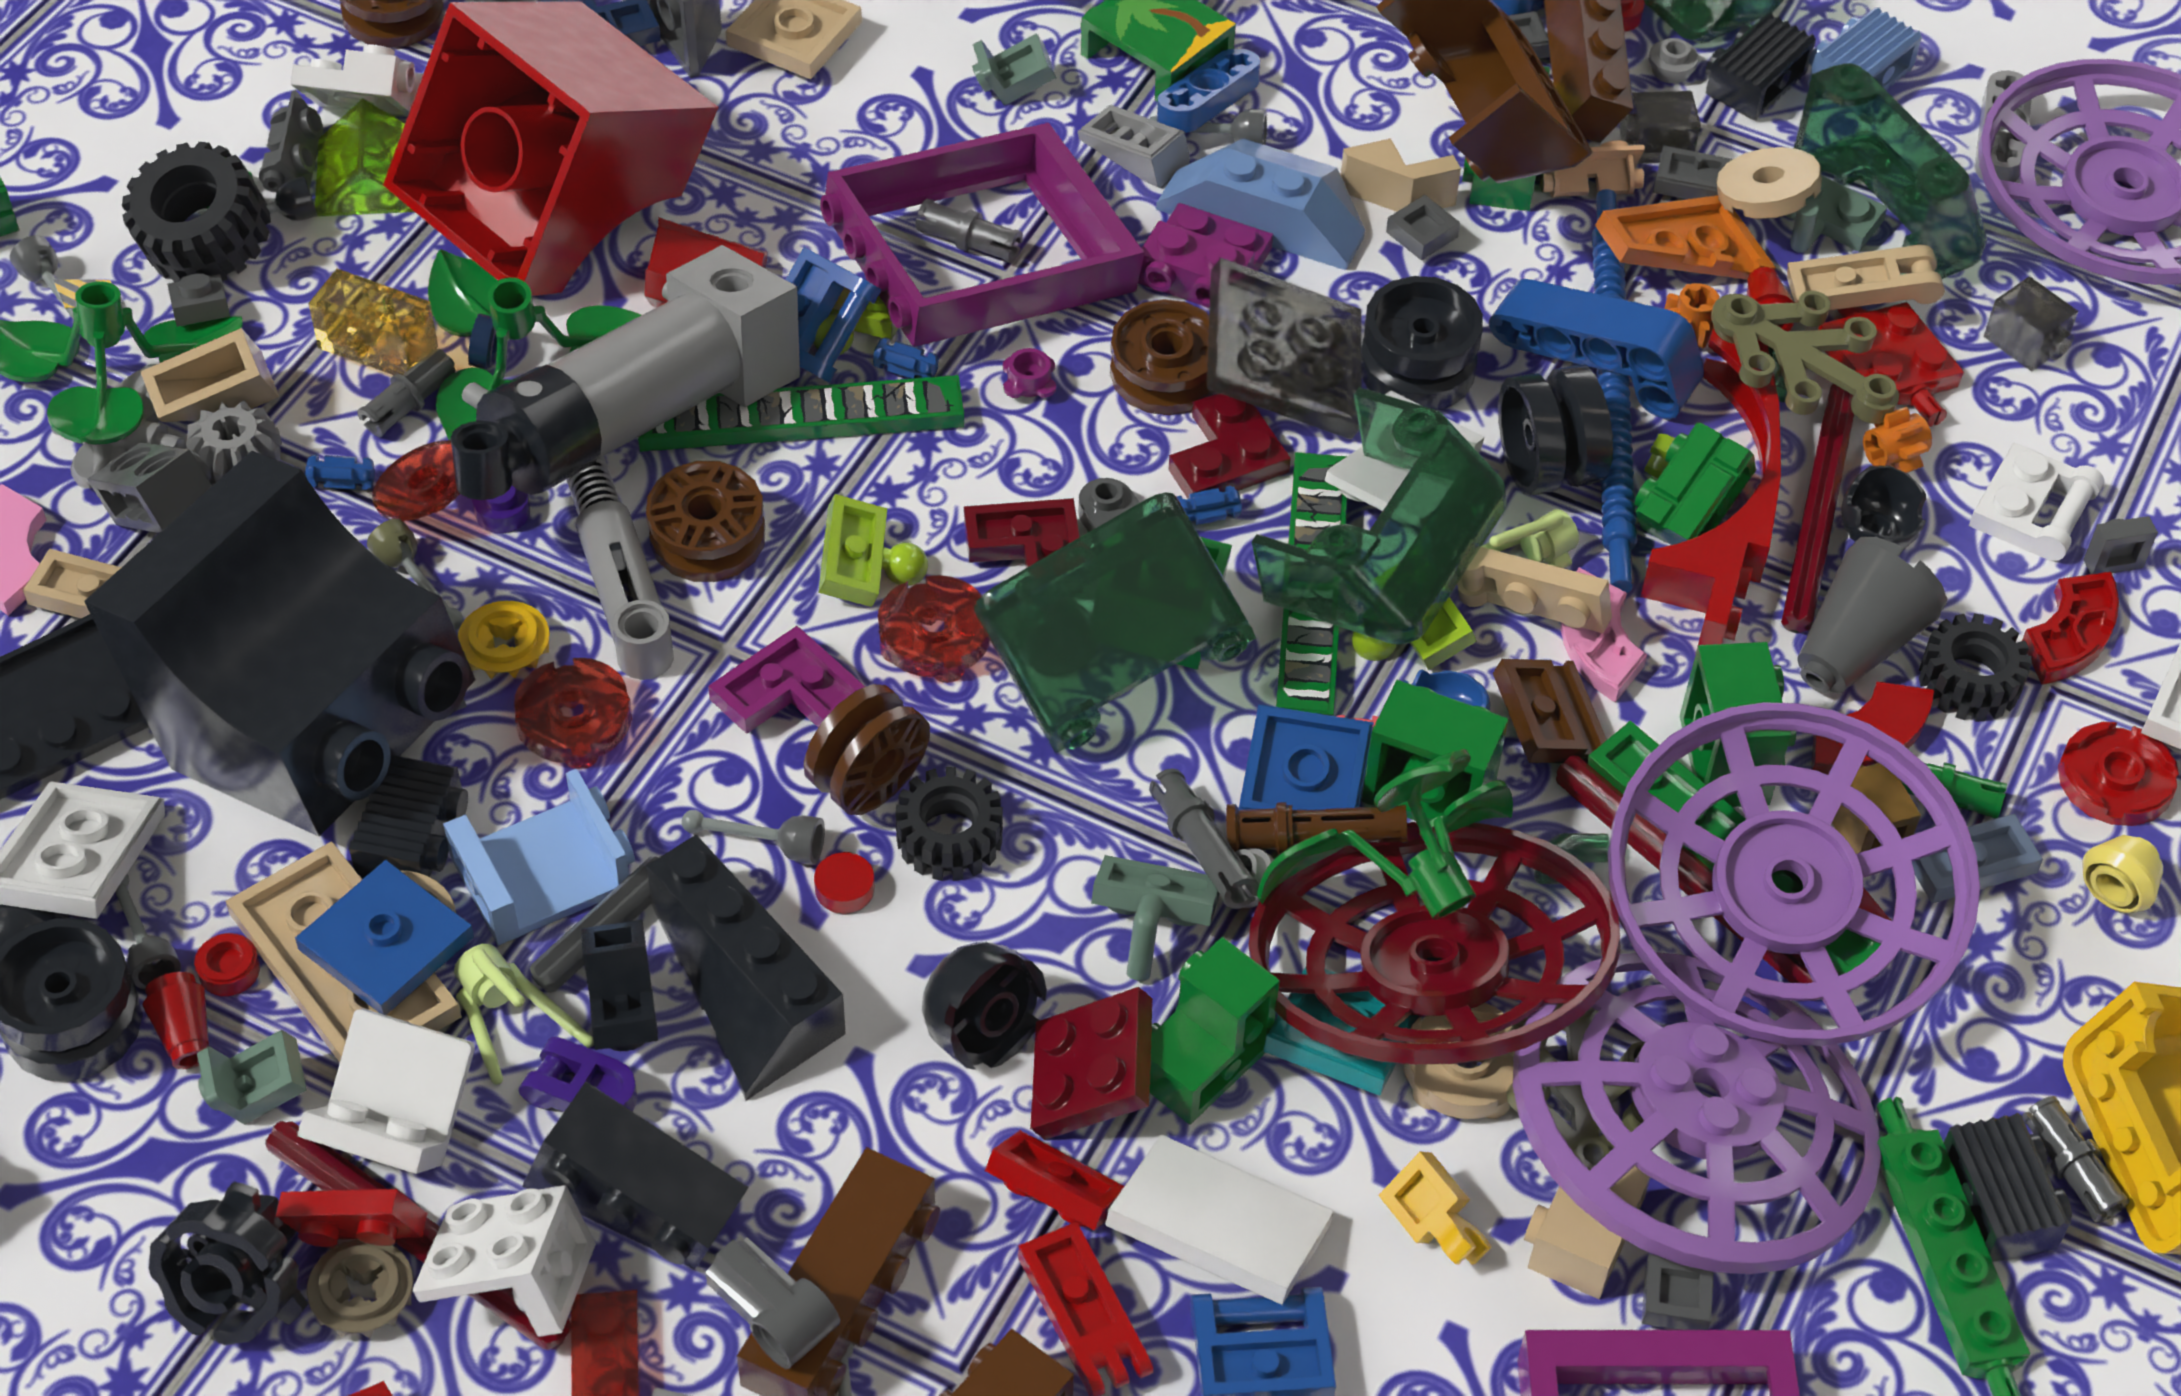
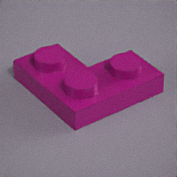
(780, 674)

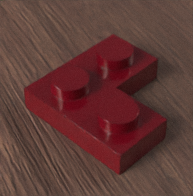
(1238, 448)
(1019, 530)

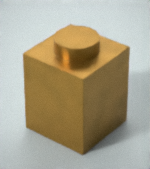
(1889, 795)

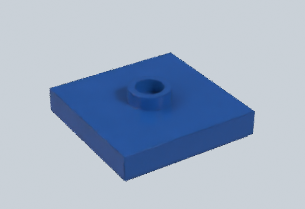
(1305, 760)
(384, 937)

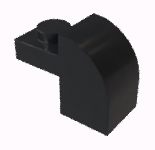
(619, 986)

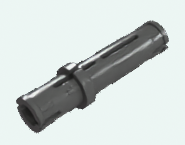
(1194, 824)

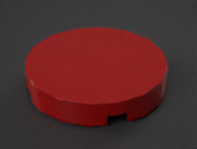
(2118, 774)

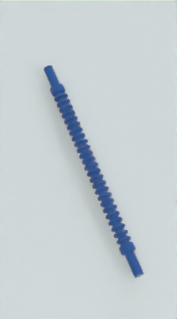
(1617, 496)

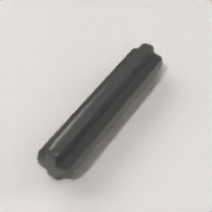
(619, 906)

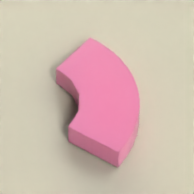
(18, 526)
(1606, 658)

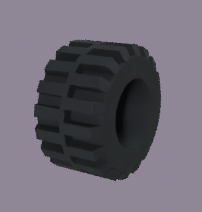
(180, 186)

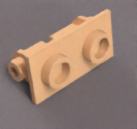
(1609, 164)

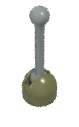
(397, 546)

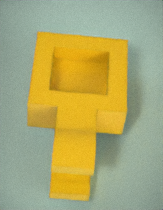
(1428, 1207)

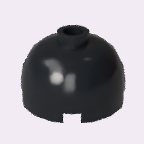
(982, 1003)

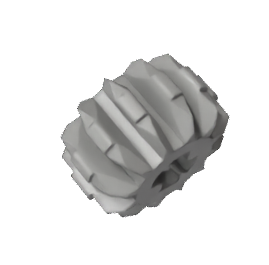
(230, 435)

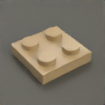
(794, 32)

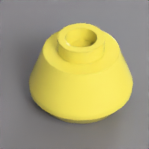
(2123, 873)

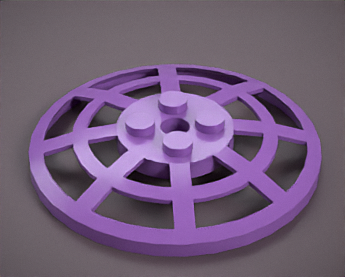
(2093, 169)
(1811, 850)
(1701, 1126)

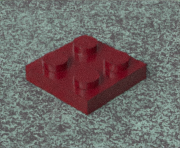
(1092, 1063)

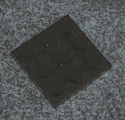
(1284, 348)

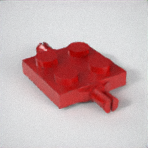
(1906, 354)

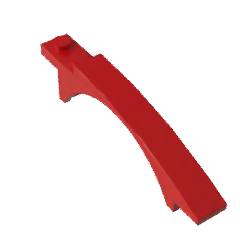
(1719, 564)

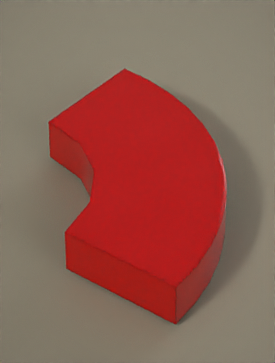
(2077, 630)
(1892, 709)

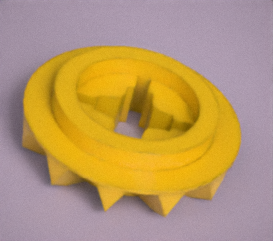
(504, 620)

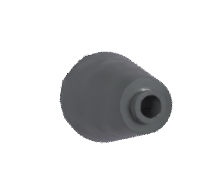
(1868, 614)

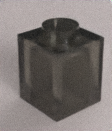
(1661, 121)
(2031, 324)

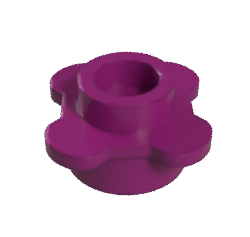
(1029, 374)

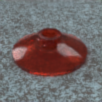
(417, 483)

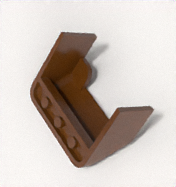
(1497, 83)

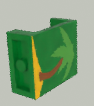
(1162, 34)

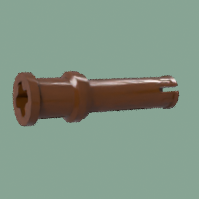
(1284, 827)

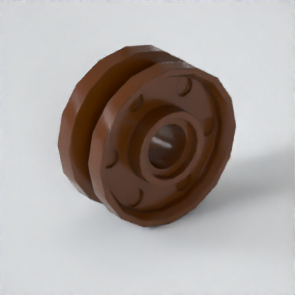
(392, 21)
(1161, 356)
(706, 521)
(866, 749)

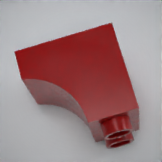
(542, 136)

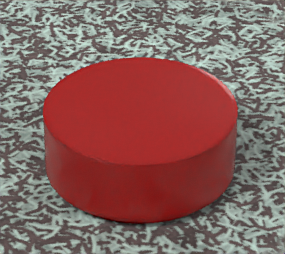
(844, 882)
(227, 964)

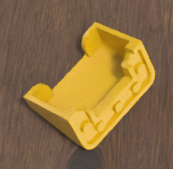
(2129, 1090)

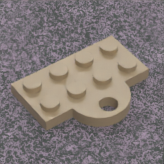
(292, 899)

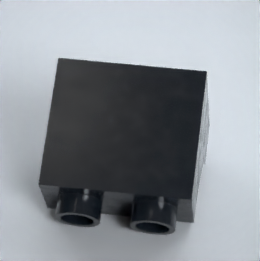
(278, 648)

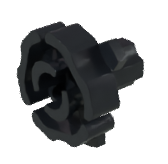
(228, 1261)

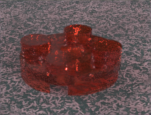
(925, 652)
(577, 738)

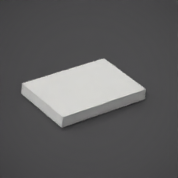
(75, 848)
(1220, 1219)

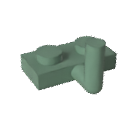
(1838, 215)
(1152, 893)

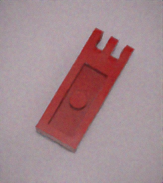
(1083, 1308)

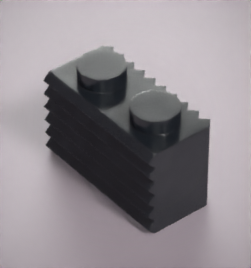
(1759, 65)
(407, 818)
(2008, 1186)

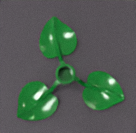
(463, 289)
(81, 413)
(1435, 870)

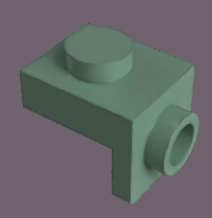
(1014, 69)
(252, 1079)

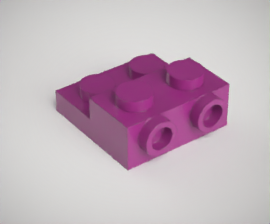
(1188, 247)

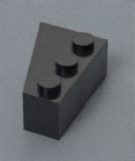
(635, 1178)

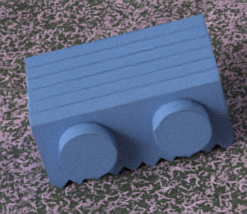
(1875, 44)

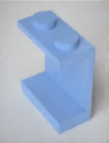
(542, 864)

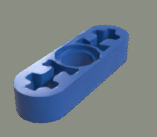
(1209, 90)

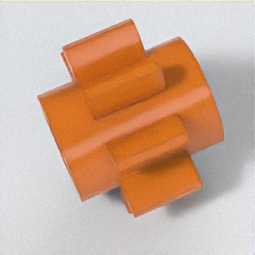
(1696, 306)
(1898, 441)

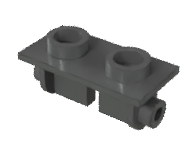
(291, 144)

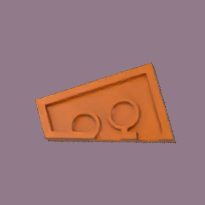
(1684, 236)

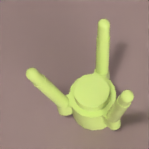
(1542, 540)
(493, 982)

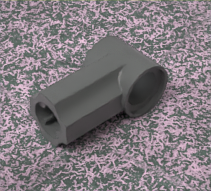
(782, 1313)

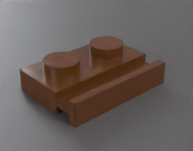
(1549, 709)

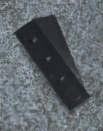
(744, 968)

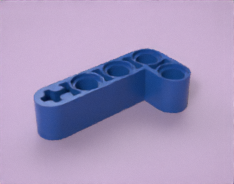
(1606, 334)

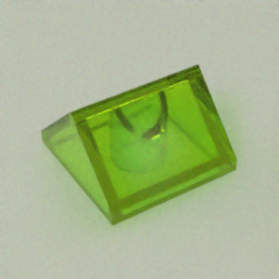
(355, 162)

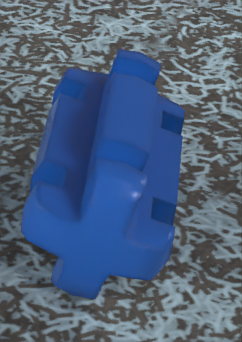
(904, 359)
(340, 472)
(1212, 505)

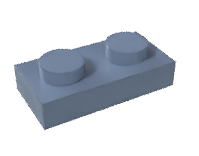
(2002, 856)

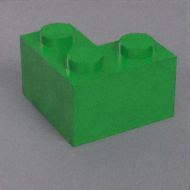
(1215, 1031)

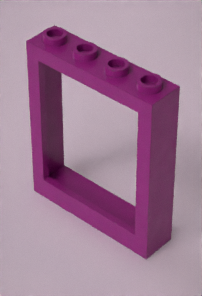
(1032, 154)
(1656, 1358)

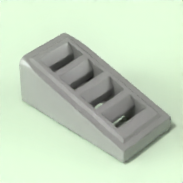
(1140, 145)

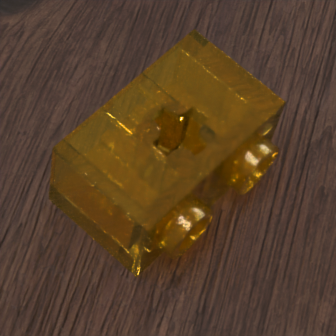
(372, 323)

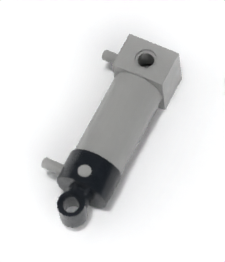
(721, 331)

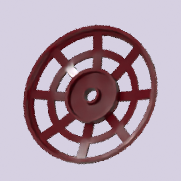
(1467, 942)

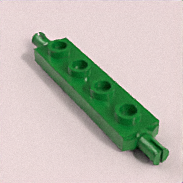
(1950, 1252)

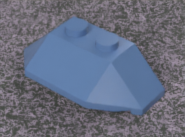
(1274, 192)

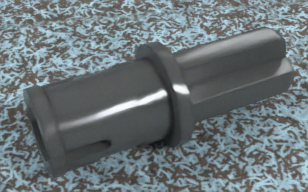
(406, 392)

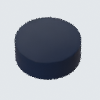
(483, 343)

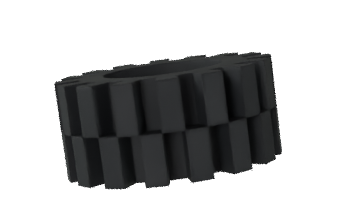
(1979, 643)
(949, 796)

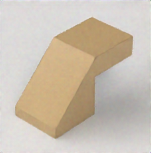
(1381, 177)

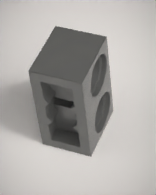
(151, 485)

